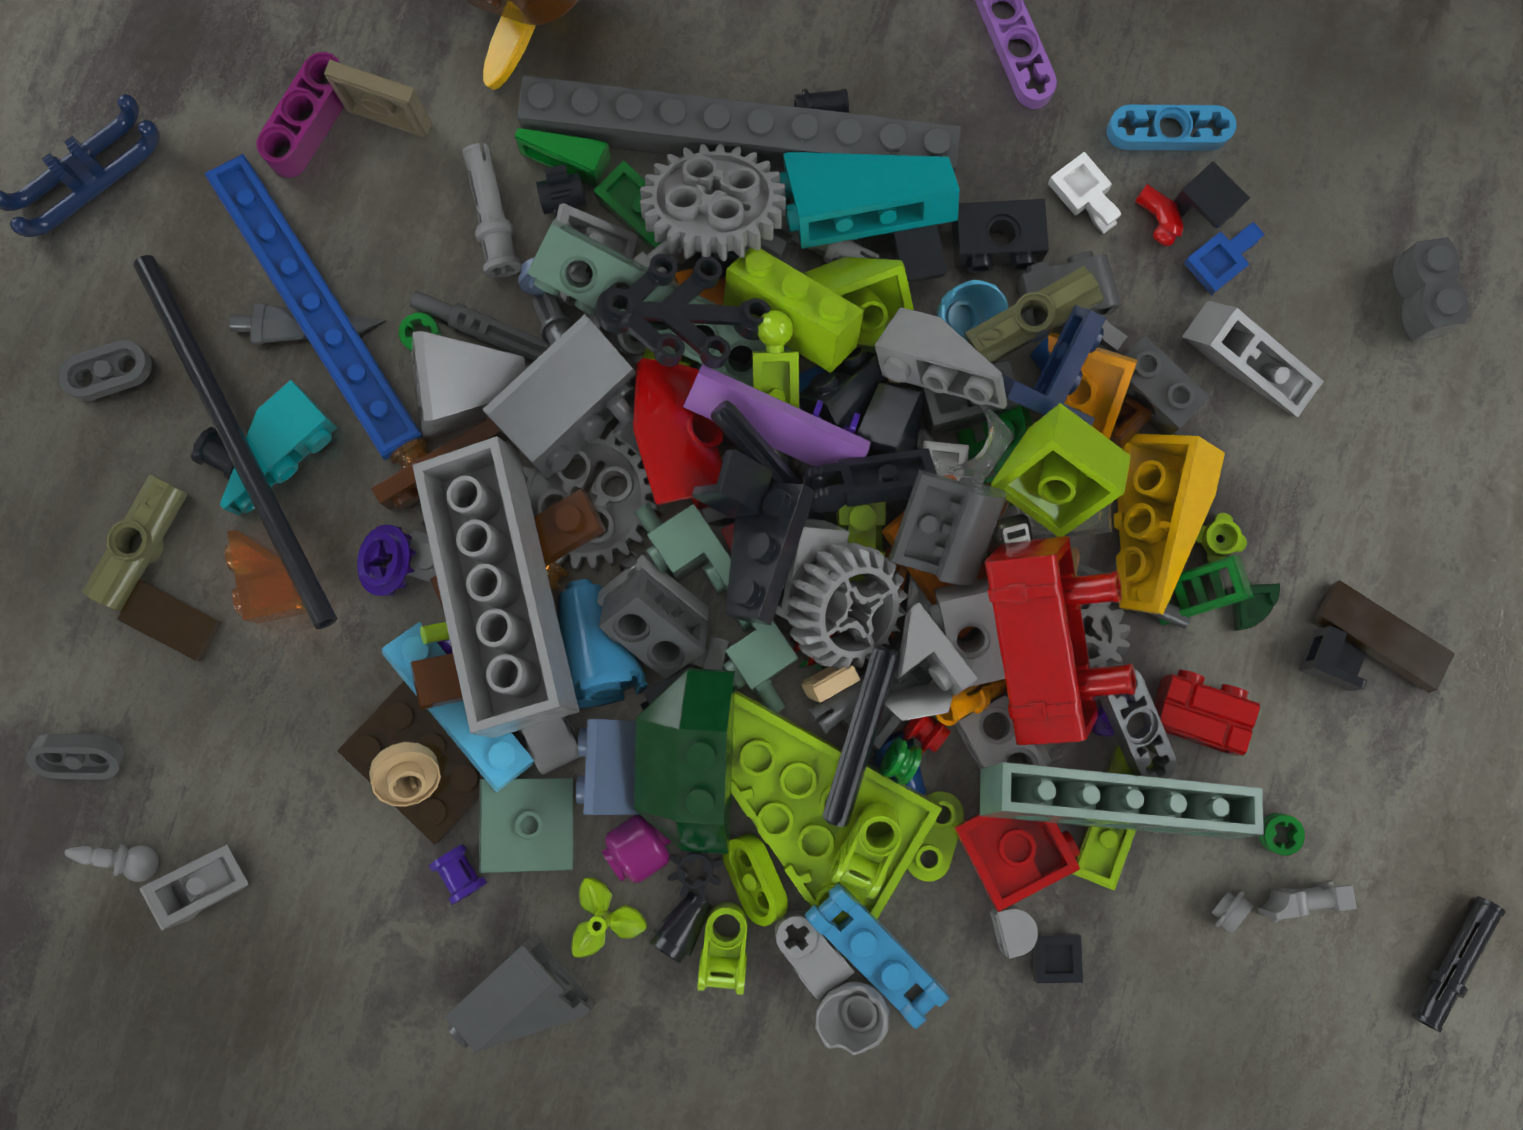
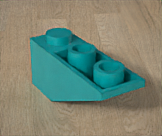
(280, 437)

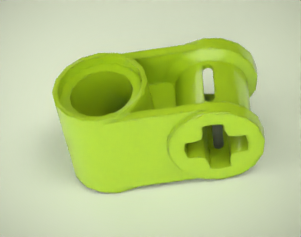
(864, 857)
(724, 957)

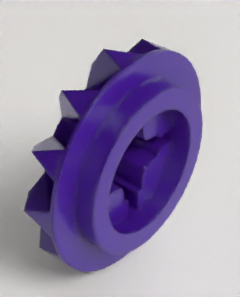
(375, 551)

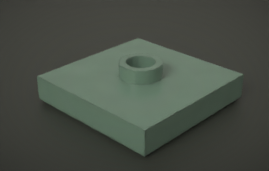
(526, 826)

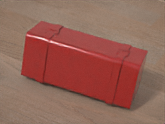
(1045, 641)

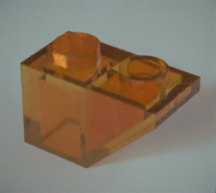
(261, 579)

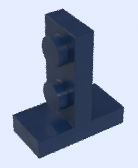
(1063, 369)

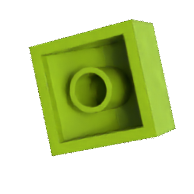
(1063, 471)

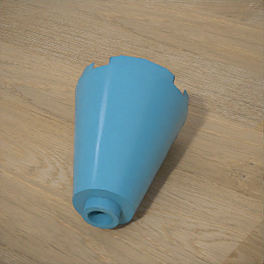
(596, 663)

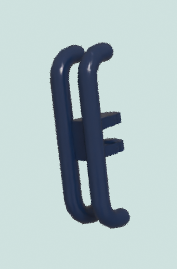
(82, 171)

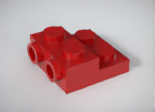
(1016, 856)

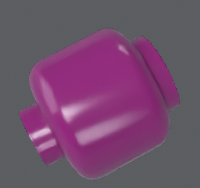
(636, 849)

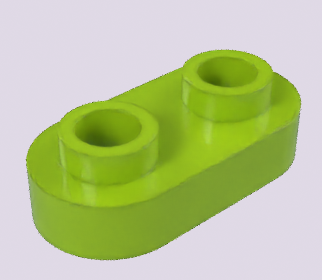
(940, 839)
(755, 880)

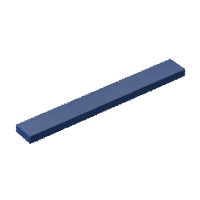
(313, 306)

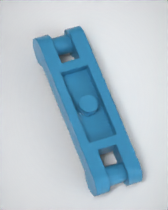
(877, 954)

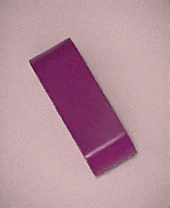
(306, 135)

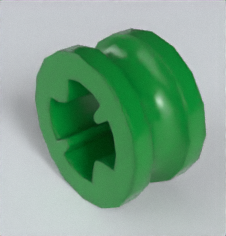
(410, 322)
(901, 761)
(1295, 836)

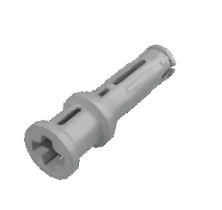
(493, 228)

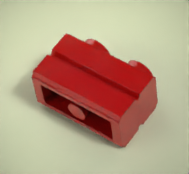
(1206, 714)

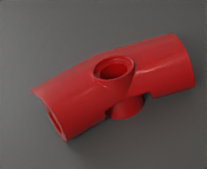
(674, 442)

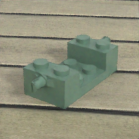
(685, 546)

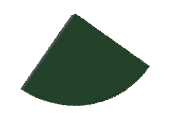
(1255, 610)

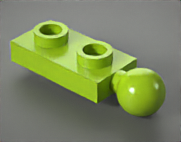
(776, 369)

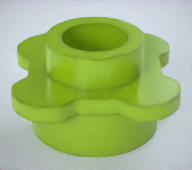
(1232, 535)

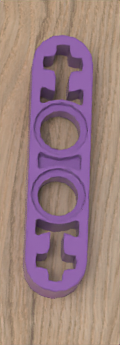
(1020, 27)

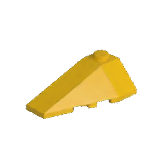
(1162, 513)

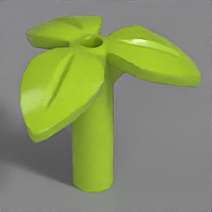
(591, 934)

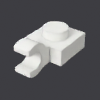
(1083, 187)

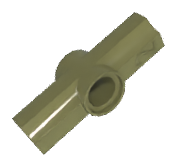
(1008, 331)
(119, 568)

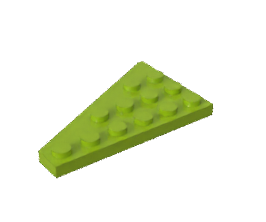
(783, 787)

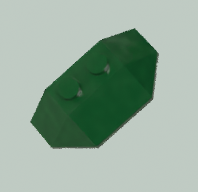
(687, 760)

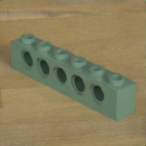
(565, 245)
(1120, 801)

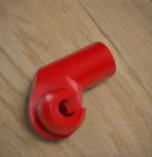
(1166, 213)

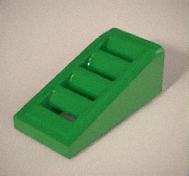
(577, 153)
(1238, 577)

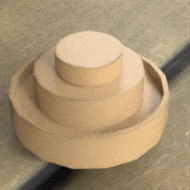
(404, 774)

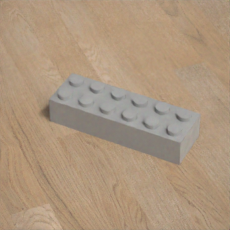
(494, 589)

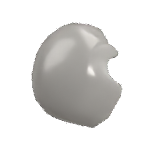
(852, 1018)

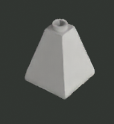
(457, 381)

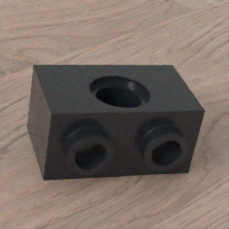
(1019, 219)

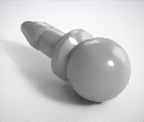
(136, 863)

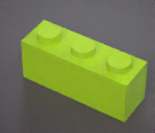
(823, 321)

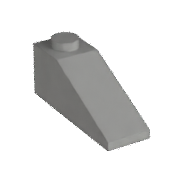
(1252, 356)

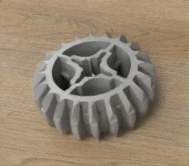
(831, 604)

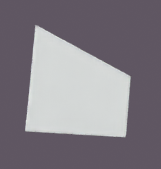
(919, 701)

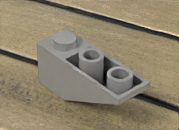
(934, 356)

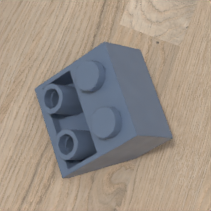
(609, 767)

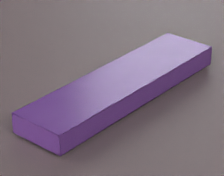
(778, 422)

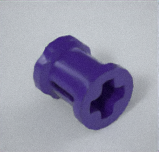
(457, 874)

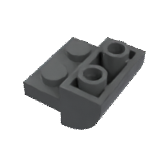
(947, 527)

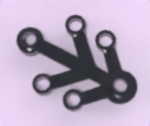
(677, 313)

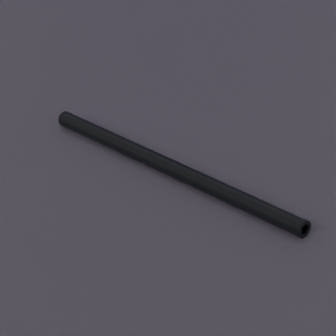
(235, 443)

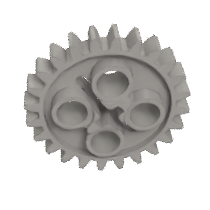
(713, 202)
(618, 510)

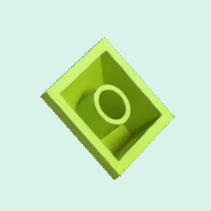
(872, 285)

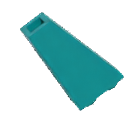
(865, 194)

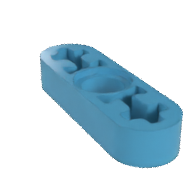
(1201, 141)

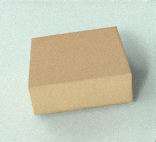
(829, 682)

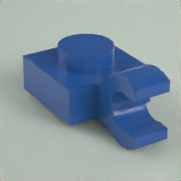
(1222, 259)

